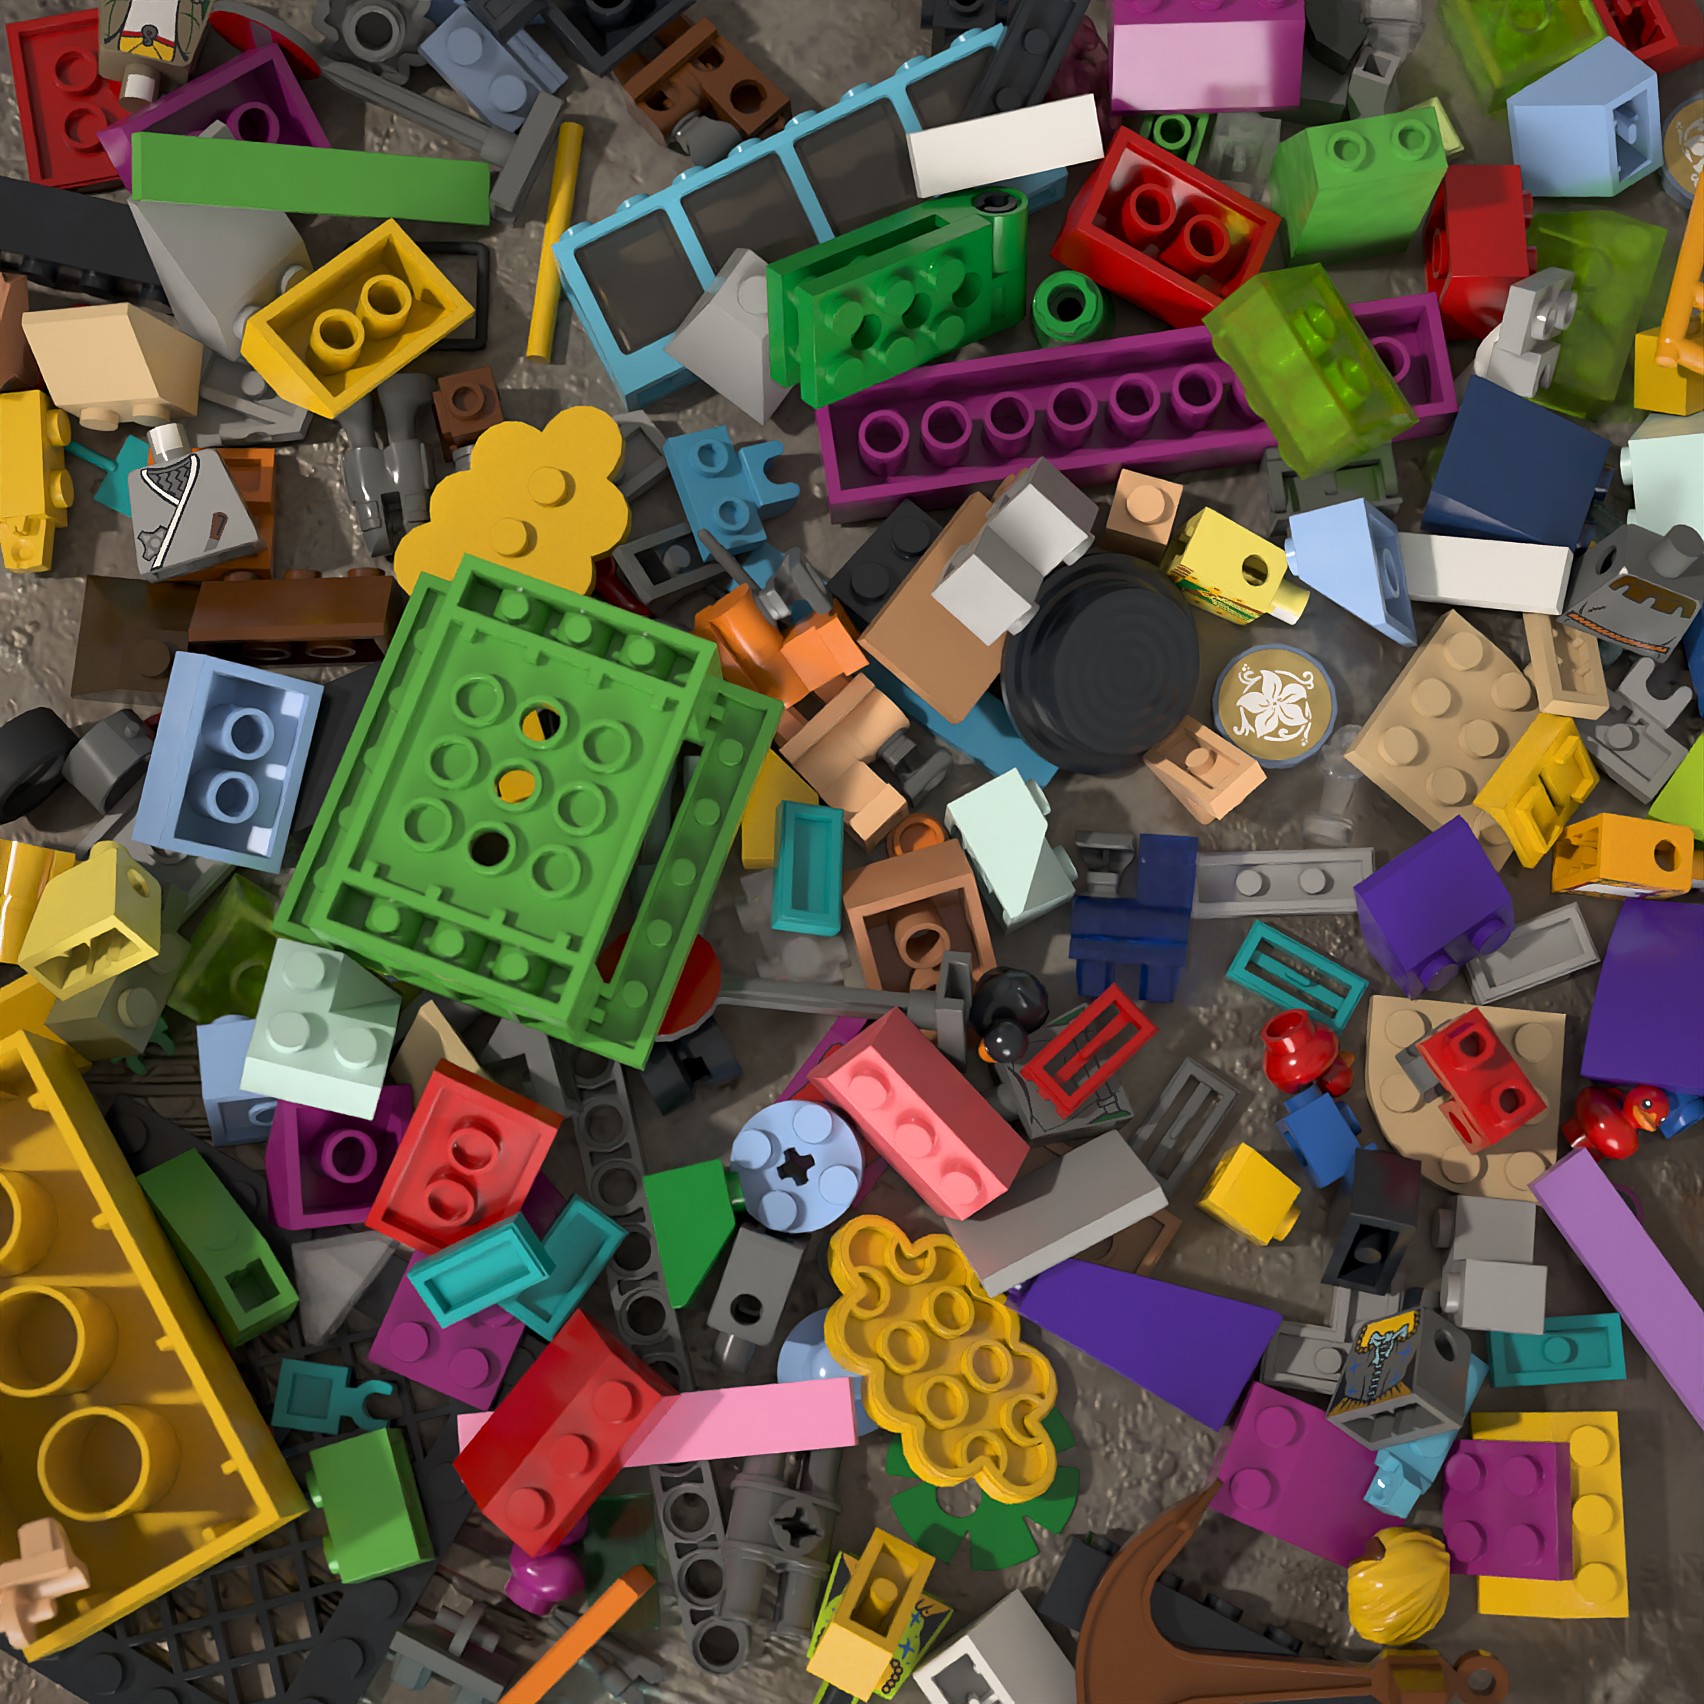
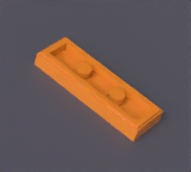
(581, 1637)

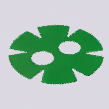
(996, 1529)

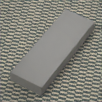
(1280, 882)

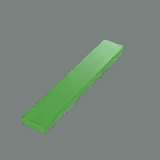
(308, 180)

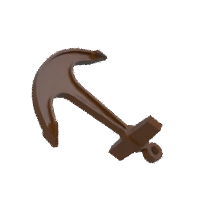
(1131, 1661)

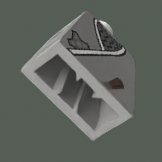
(187, 510)

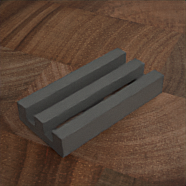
(1207, 1082)

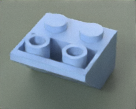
(1588, 125)

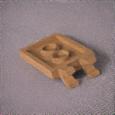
(927, 642)

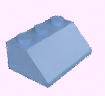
(227, 762)

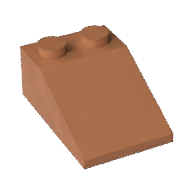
(912, 911)

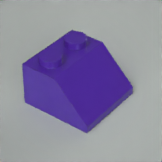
(1434, 909)

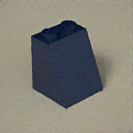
(1517, 473)

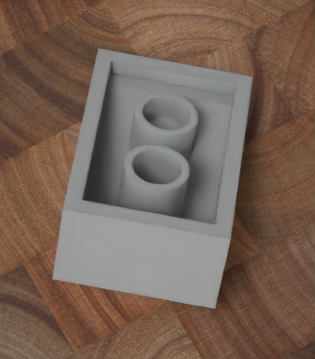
(220, 262)

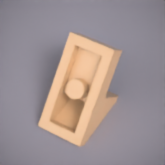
(1203, 770)

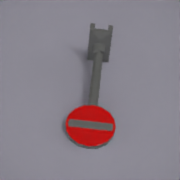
(517, 155)
(705, 986)

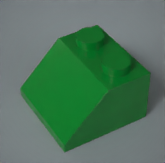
(693, 1224)

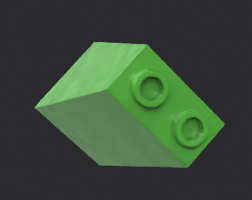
(1356, 186)

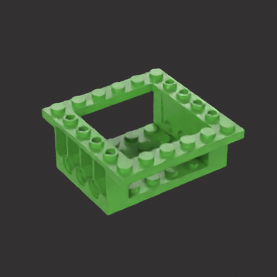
(419, 782)

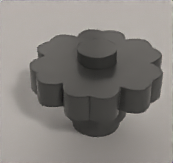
(375, 34)

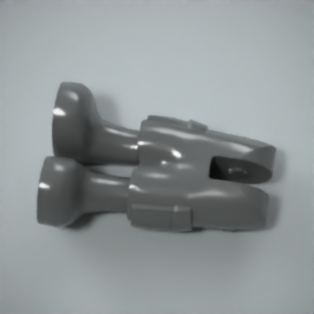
(393, 477)

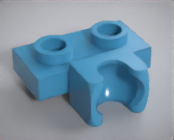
(727, 489)

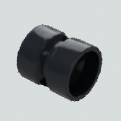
(687, 1063)

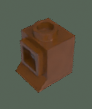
(465, 408)

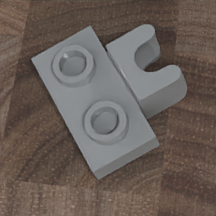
(1533, 315)
(1630, 735)

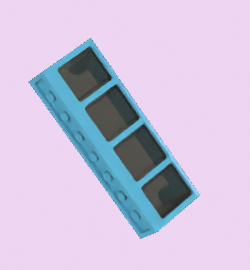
(777, 196)

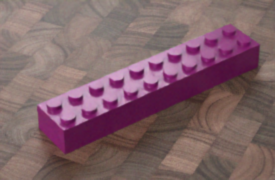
(1090, 411)

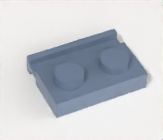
(490, 77)

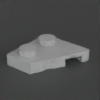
(240, 407)

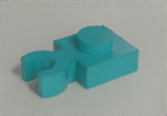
(319, 1396)

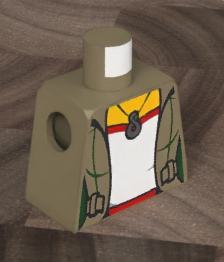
(151, 45)

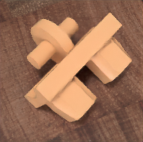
(34, 1580)

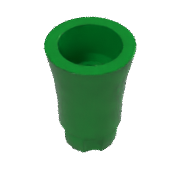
(1092, 325)

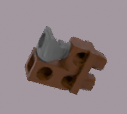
(699, 75)

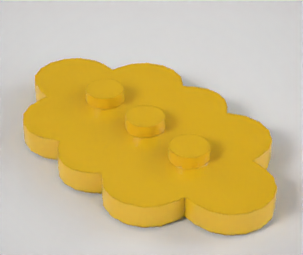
(528, 504)
(940, 1361)

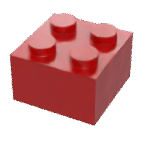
(1477, 246)

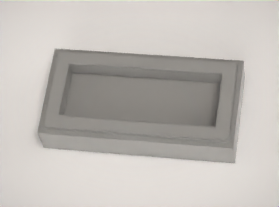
(1533, 955)

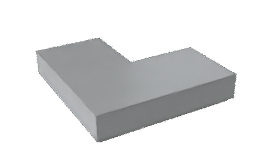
(1313, 1355)

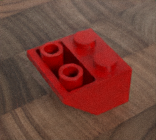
(1656, 31)

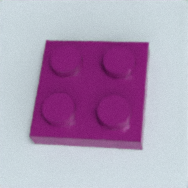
(1508, 1509)

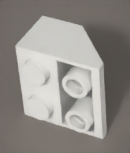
(999, 1660)

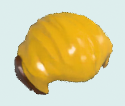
(1398, 1585)

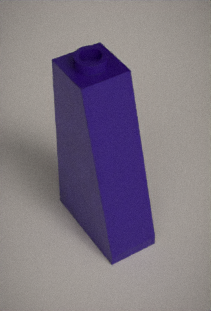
(1155, 1333)

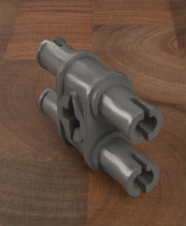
(783, 1531)

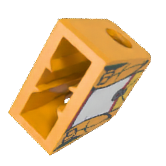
(1626, 859)

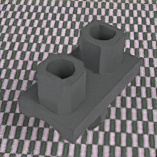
(455, 1649)

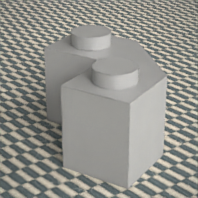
(1027, 534)
(1490, 1265)

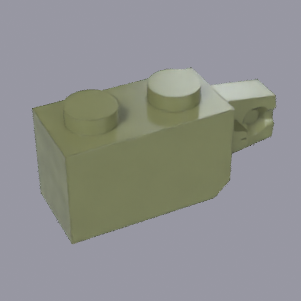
(123, 1010)

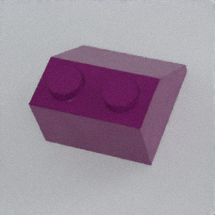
(331, 1164)

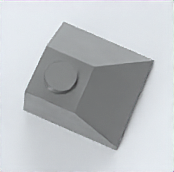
(728, 337)

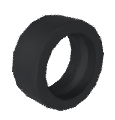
(32, 760)

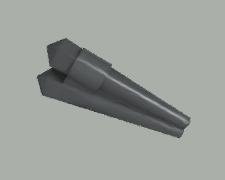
(612, 1661)

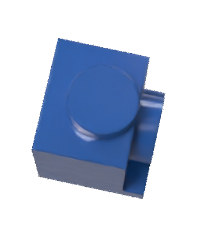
(1320, 1135)

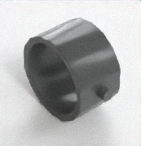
(110, 759)

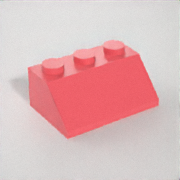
(922, 1116)

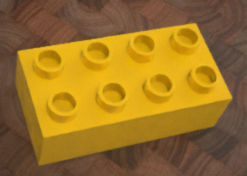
(110, 1369)

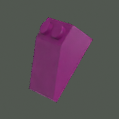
(1296, 1476)

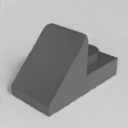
(667, 567)
(550, 1069)

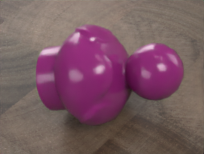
(546, 1578)

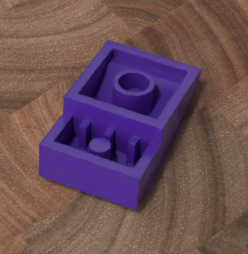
(1650, 1001)

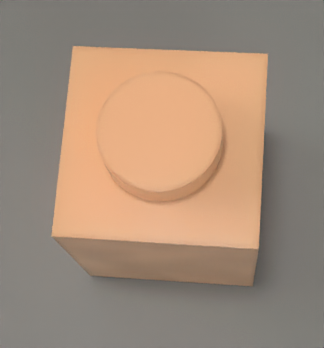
(1141, 516)

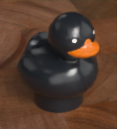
(1005, 1011)

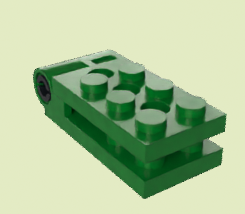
(898, 292)

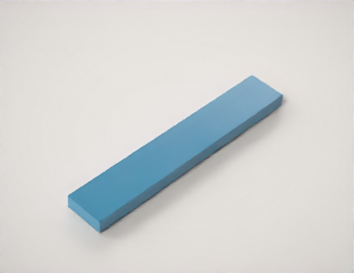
(983, 735)

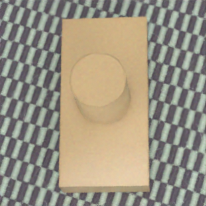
(1564, 668)

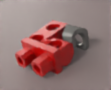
(1478, 1070)

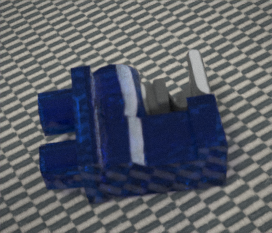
(1137, 931)

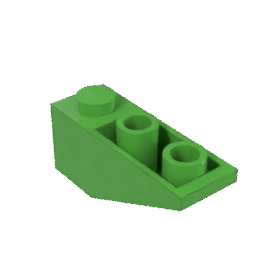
(219, 1248)

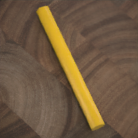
(557, 222)

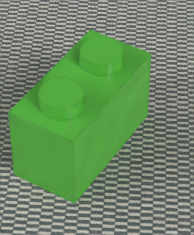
(369, 1506)

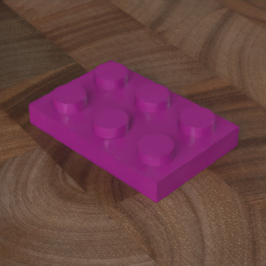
(458, 1360)

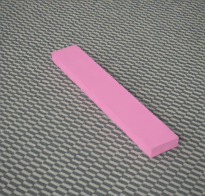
(739, 1422)

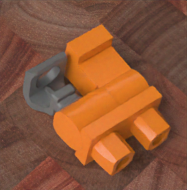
(788, 661)

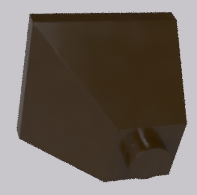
(131, 639)

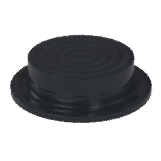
(1101, 664)

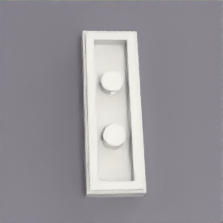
(1005, 145)
(1486, 573)

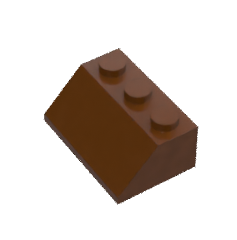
(297, 618)

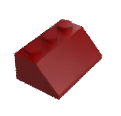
(1162, 232)
(562, 1434)

